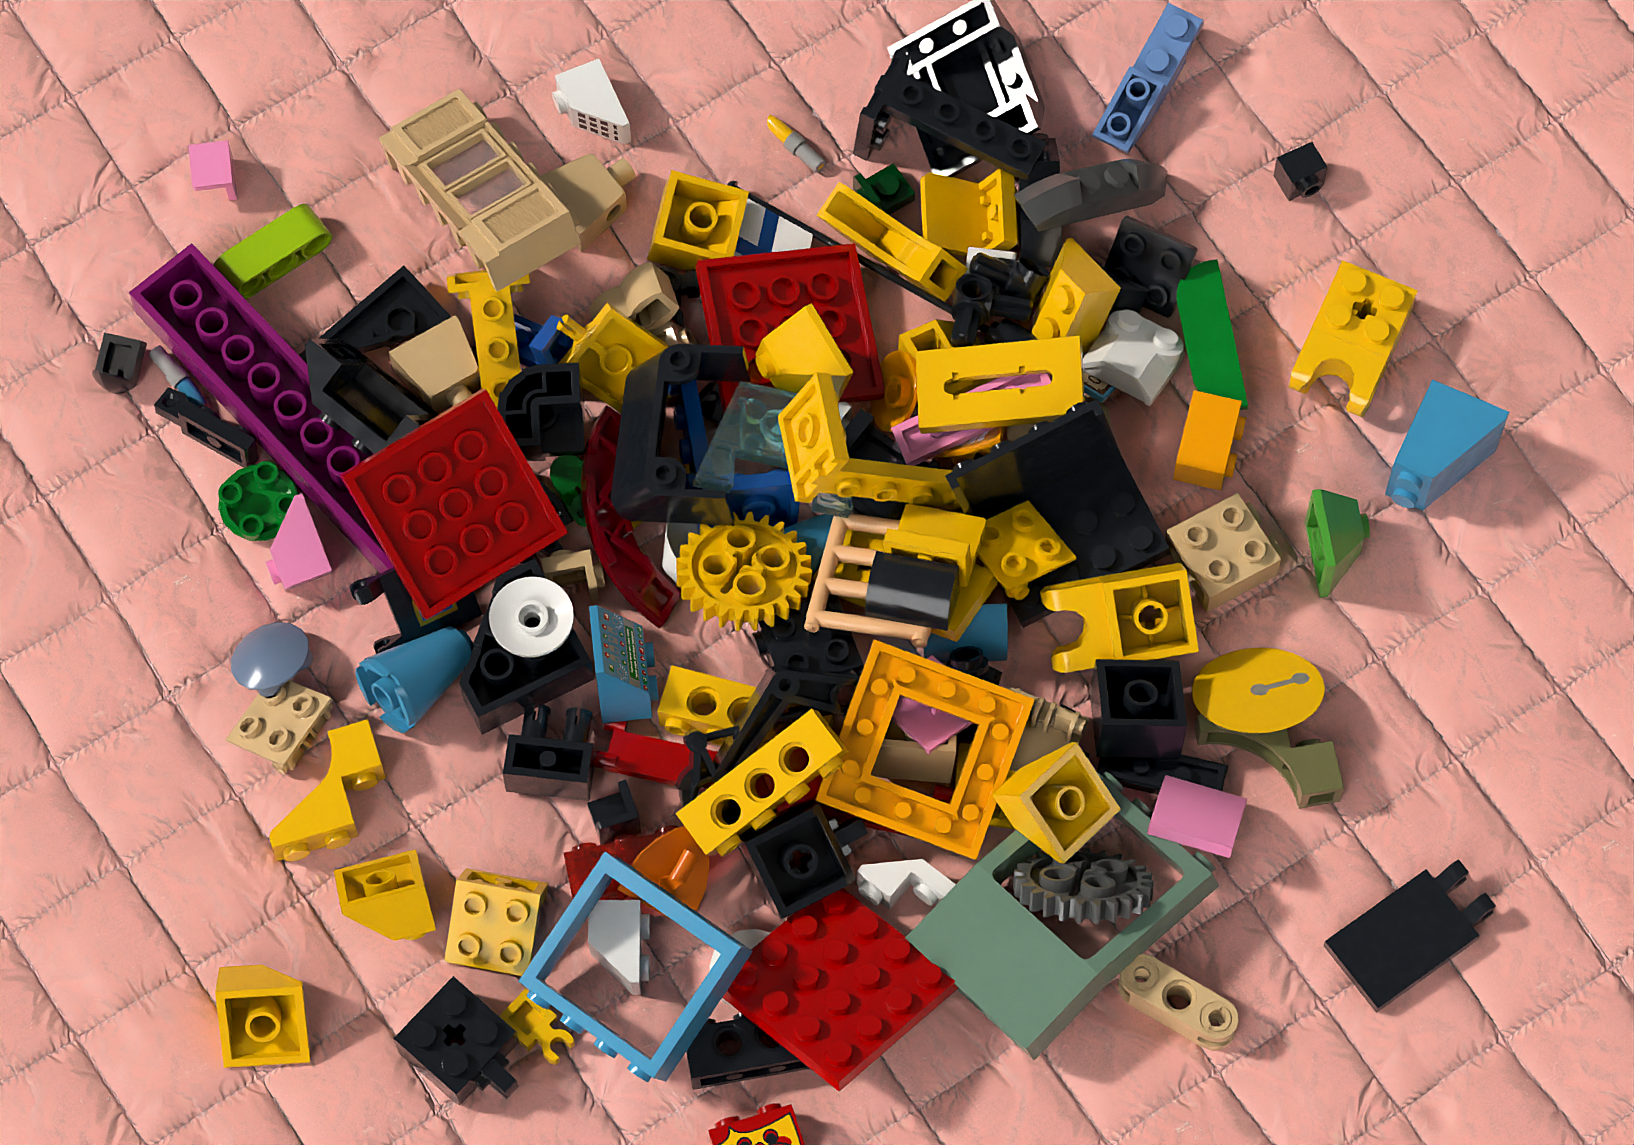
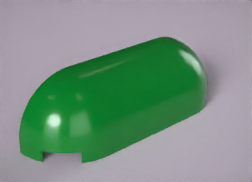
(1209, 333)

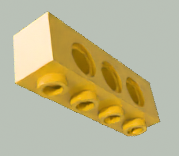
(689, 688)
(703, 814)

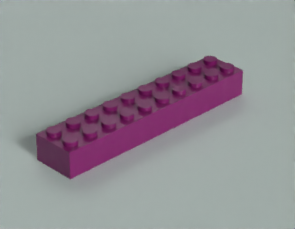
(256, 382)

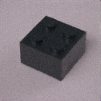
(1138, 708)

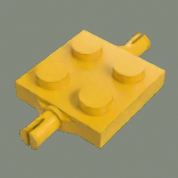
(608, 352)

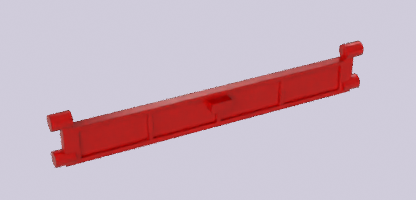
(664, 761)

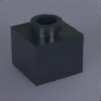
(1300, 172)

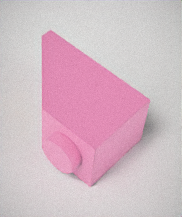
(297, 549)

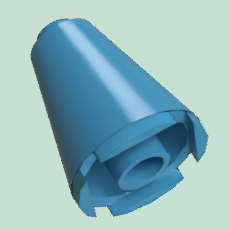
(413, 675)

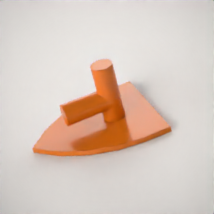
(676, 866)

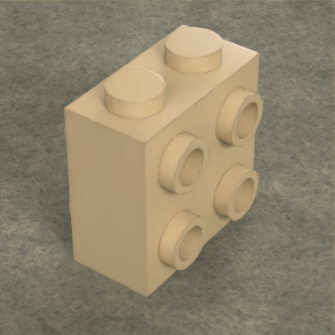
(1224, 551)

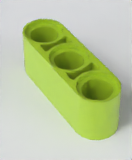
(274, 250)

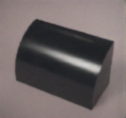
(912, 590)

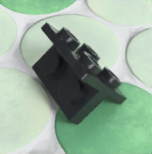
(1151, 261)

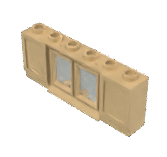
(481, 188)

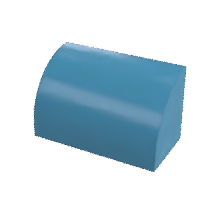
(986, 631)

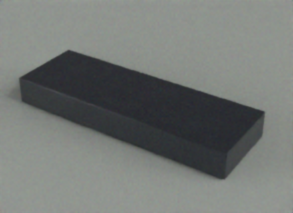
(1149, 773)

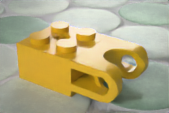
(1355, 334)
(1112, 619)

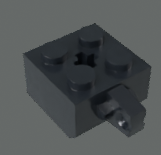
(822, 867)
(457, 1068)

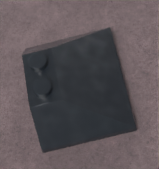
(979, 62)
(361, 396)

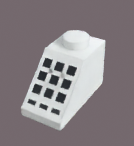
(591, 102)

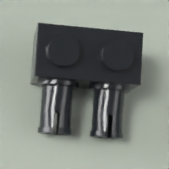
(550, 765)

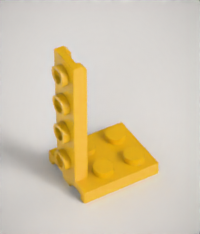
(492, 327)
(821, 462)

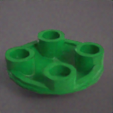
(256, 501)

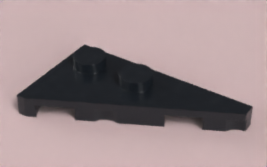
(389, 315)

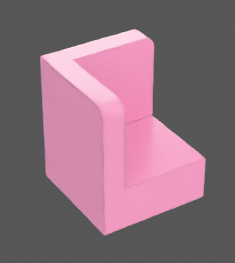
(213, 167)

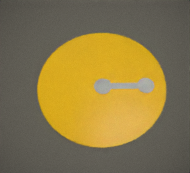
(1258, 690)

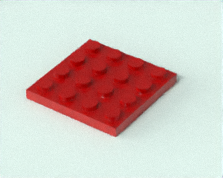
(758, 292)
(454, 503)
(837, 987)

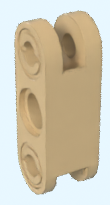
(1190, 1022)

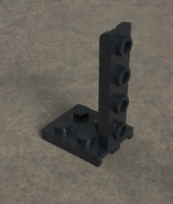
(944, 118)

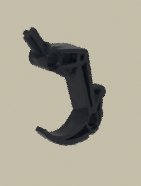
(775, 691)

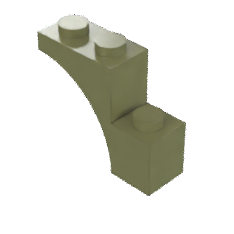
(1308, 768)

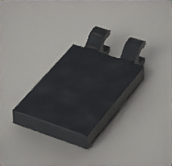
(1408, 935)

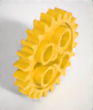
(744, 572)

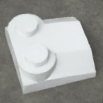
(1135, 355)

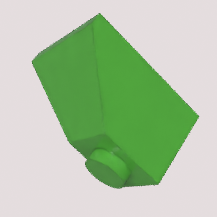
(1334, 536)

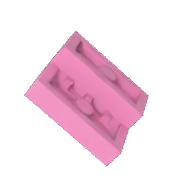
(1197, 816)

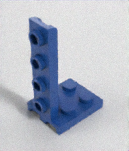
(755, 493)

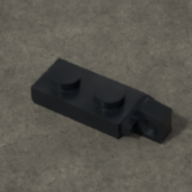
(207, 428)

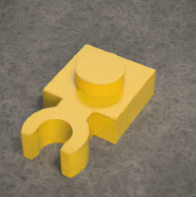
(535, 1026)

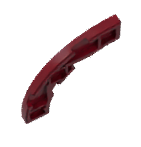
(612, 535)

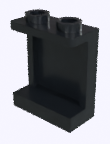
(870, 444)

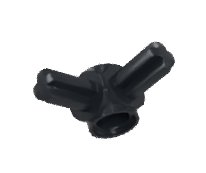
(976, 302)

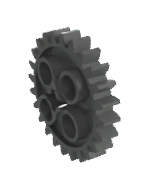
(1084, 886)

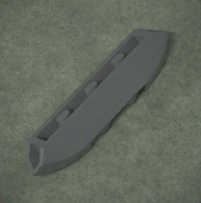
(1092, 192)

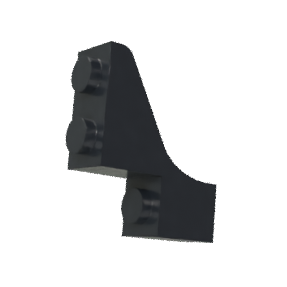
(1045, 244)

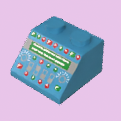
(622, 667)

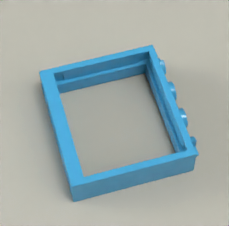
(697, 1011)

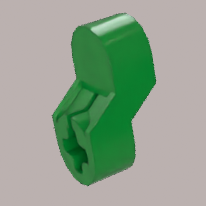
(565, 476)

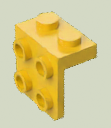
(969, 213)

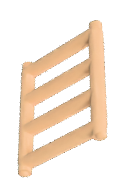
(827, 584)

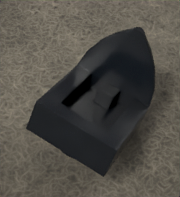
(119, 363)

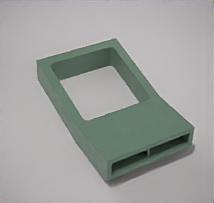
(1017, 965)

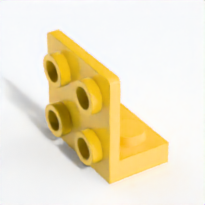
(937, 537)
(494, 921)

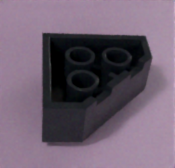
(502, 683)

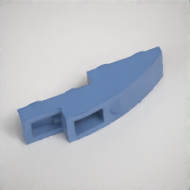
(1149, 79)

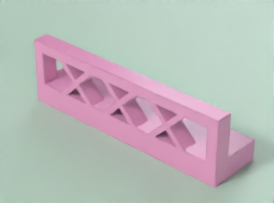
(921, 447)

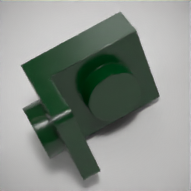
(885, 189)

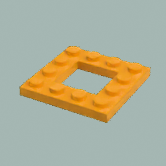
(1000, 723)

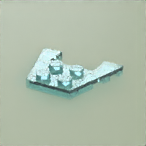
(753, 433)

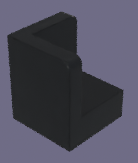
(615, 815)

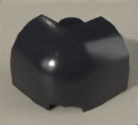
(545, 410)

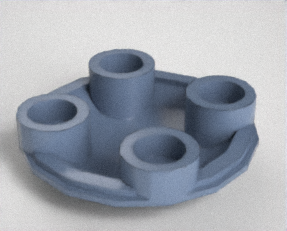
(270, 657)

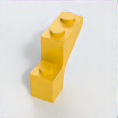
(891, 242)
(325, 814)

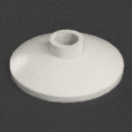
(528, 599)

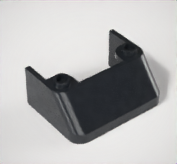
(655, 486)

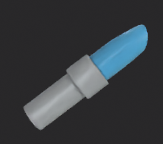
(176, 375)

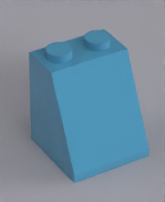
(1443, 445)

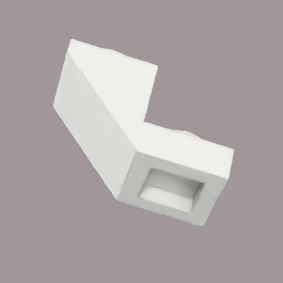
(889, 880)

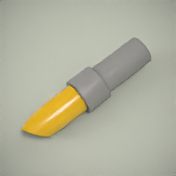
(795, 144)

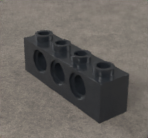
(753, 1060)

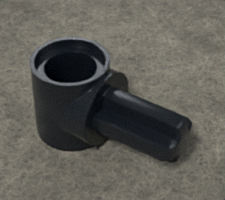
(1017, 278)

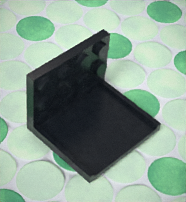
(1079, 488)

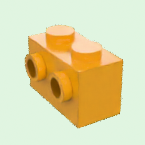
(1208, 439)

